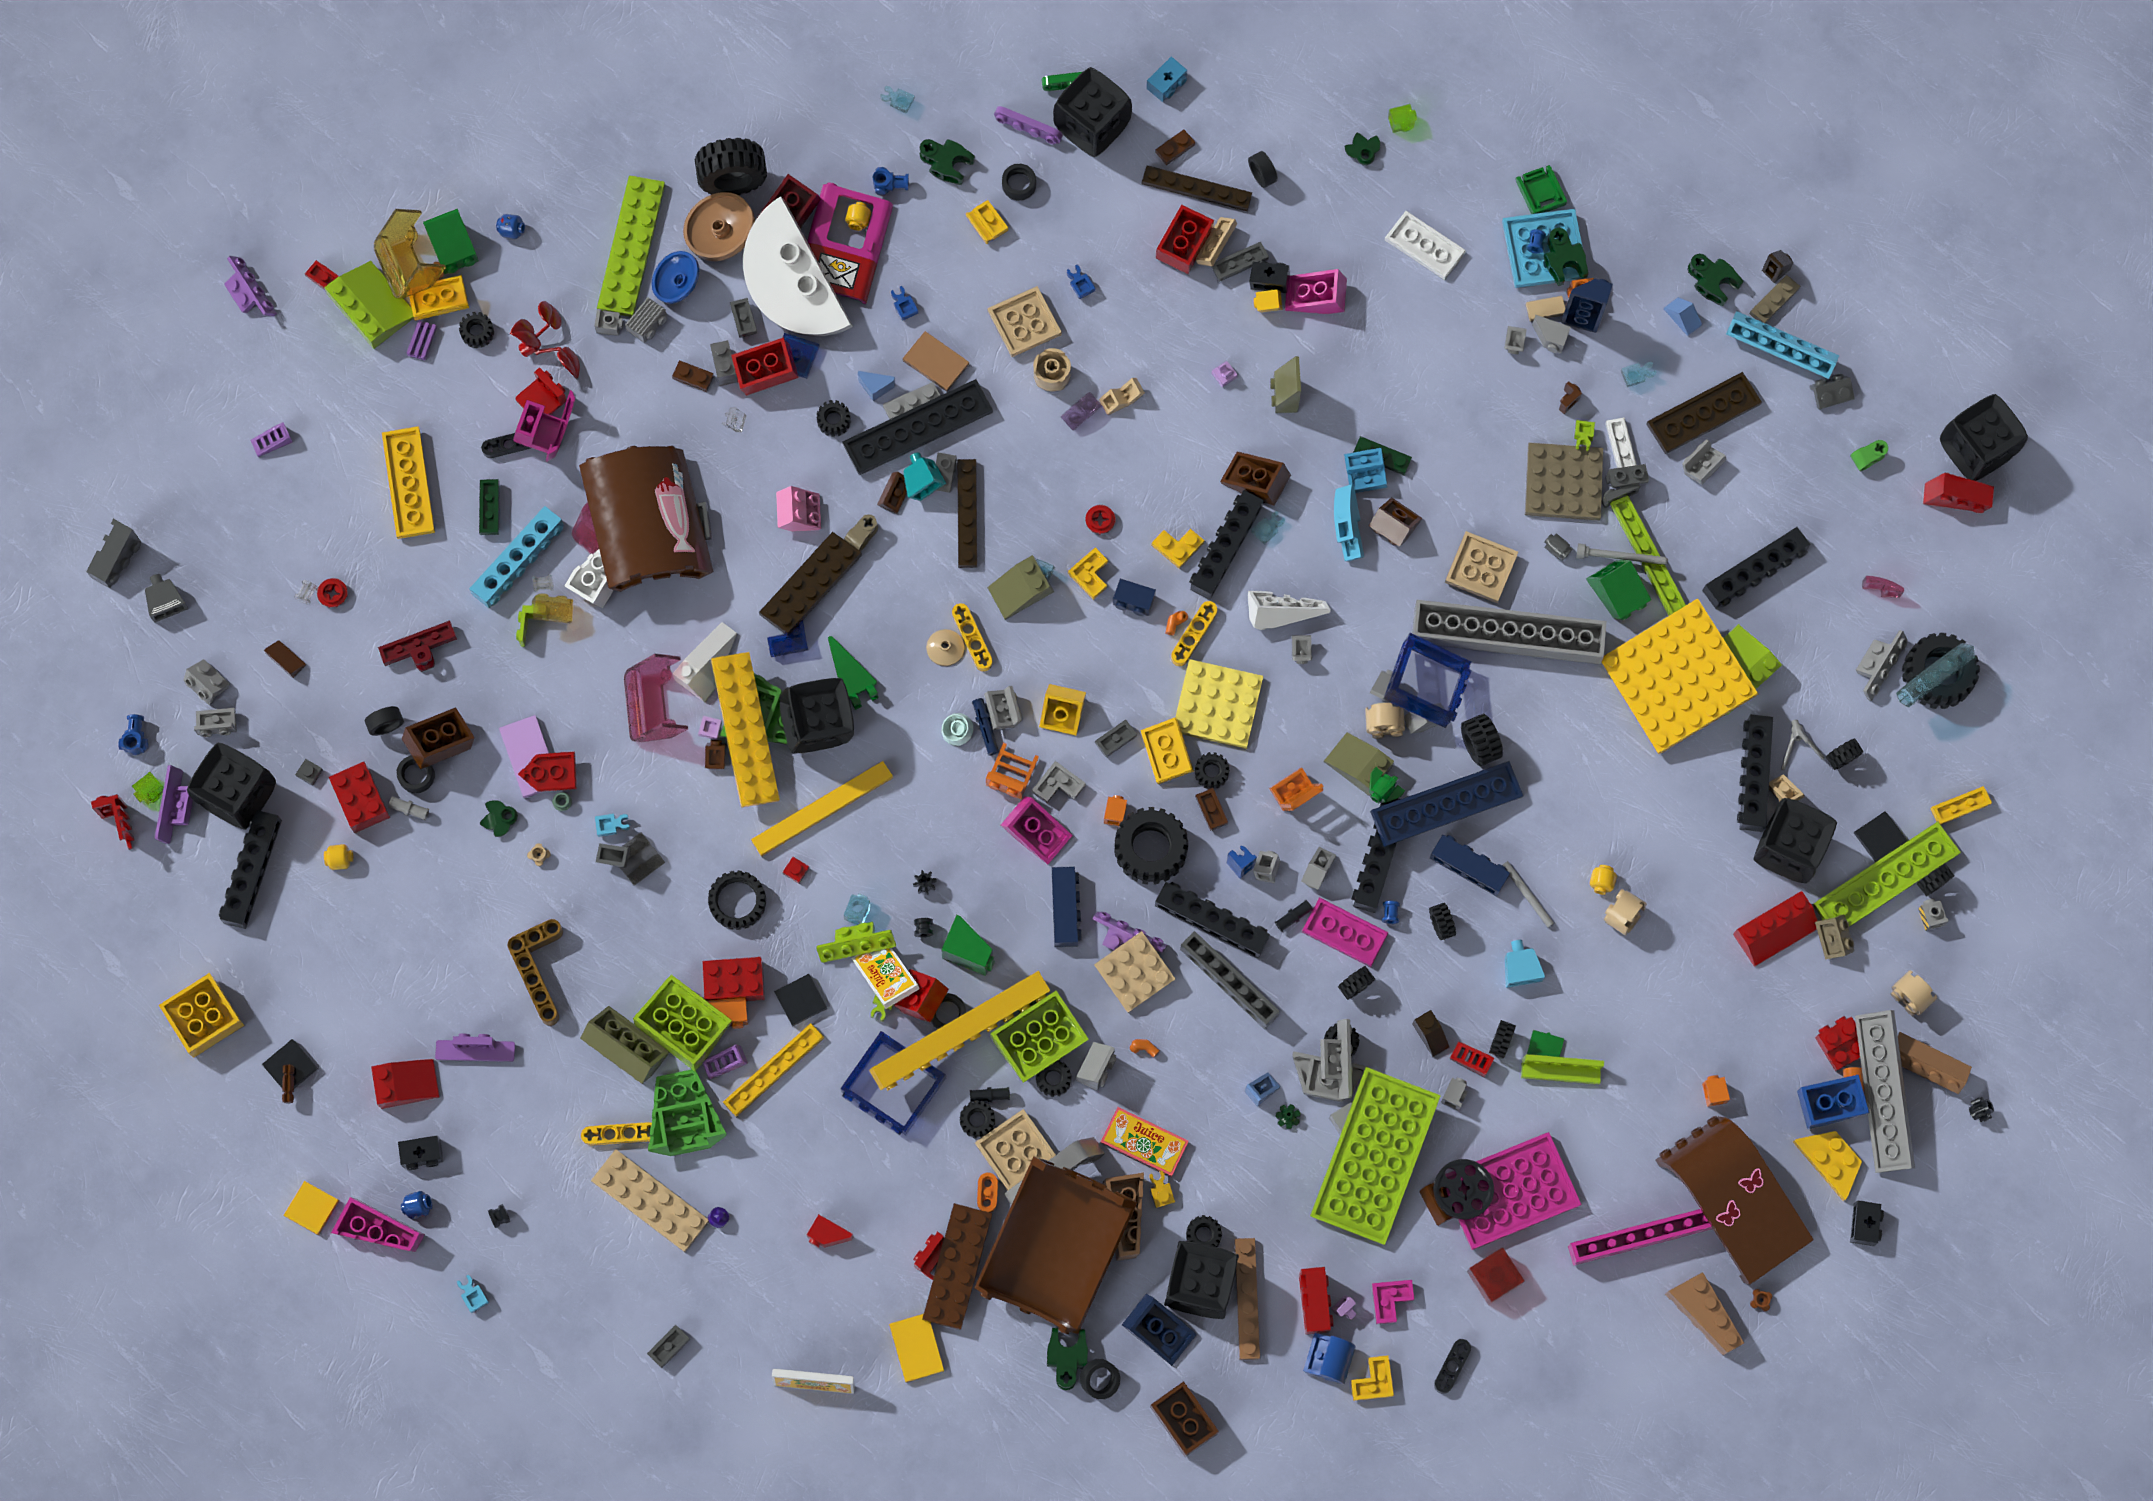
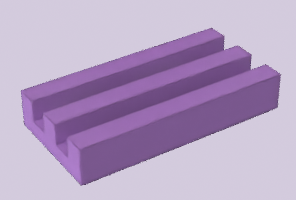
(426, 326)

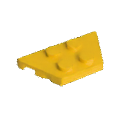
(1832, 1160)

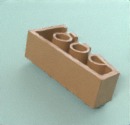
(1132, 1187)
(1706, 1312)

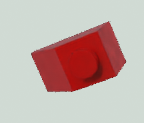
(827, 1233)

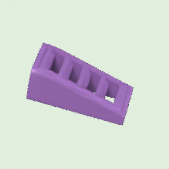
(274, 431)
(727, 1067)

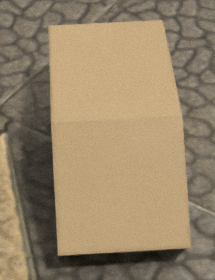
(1122, 397)

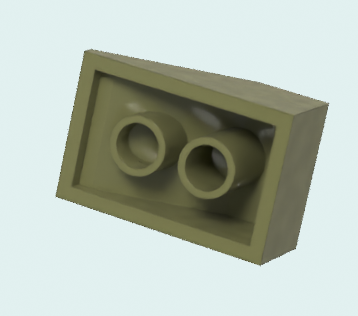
(1286, 387)
(1020, 587)
(1356, 760)

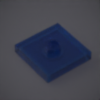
(803, 353)

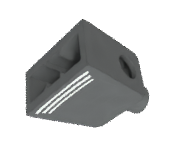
(163, 599)

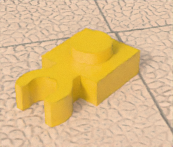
(1161, 1193)

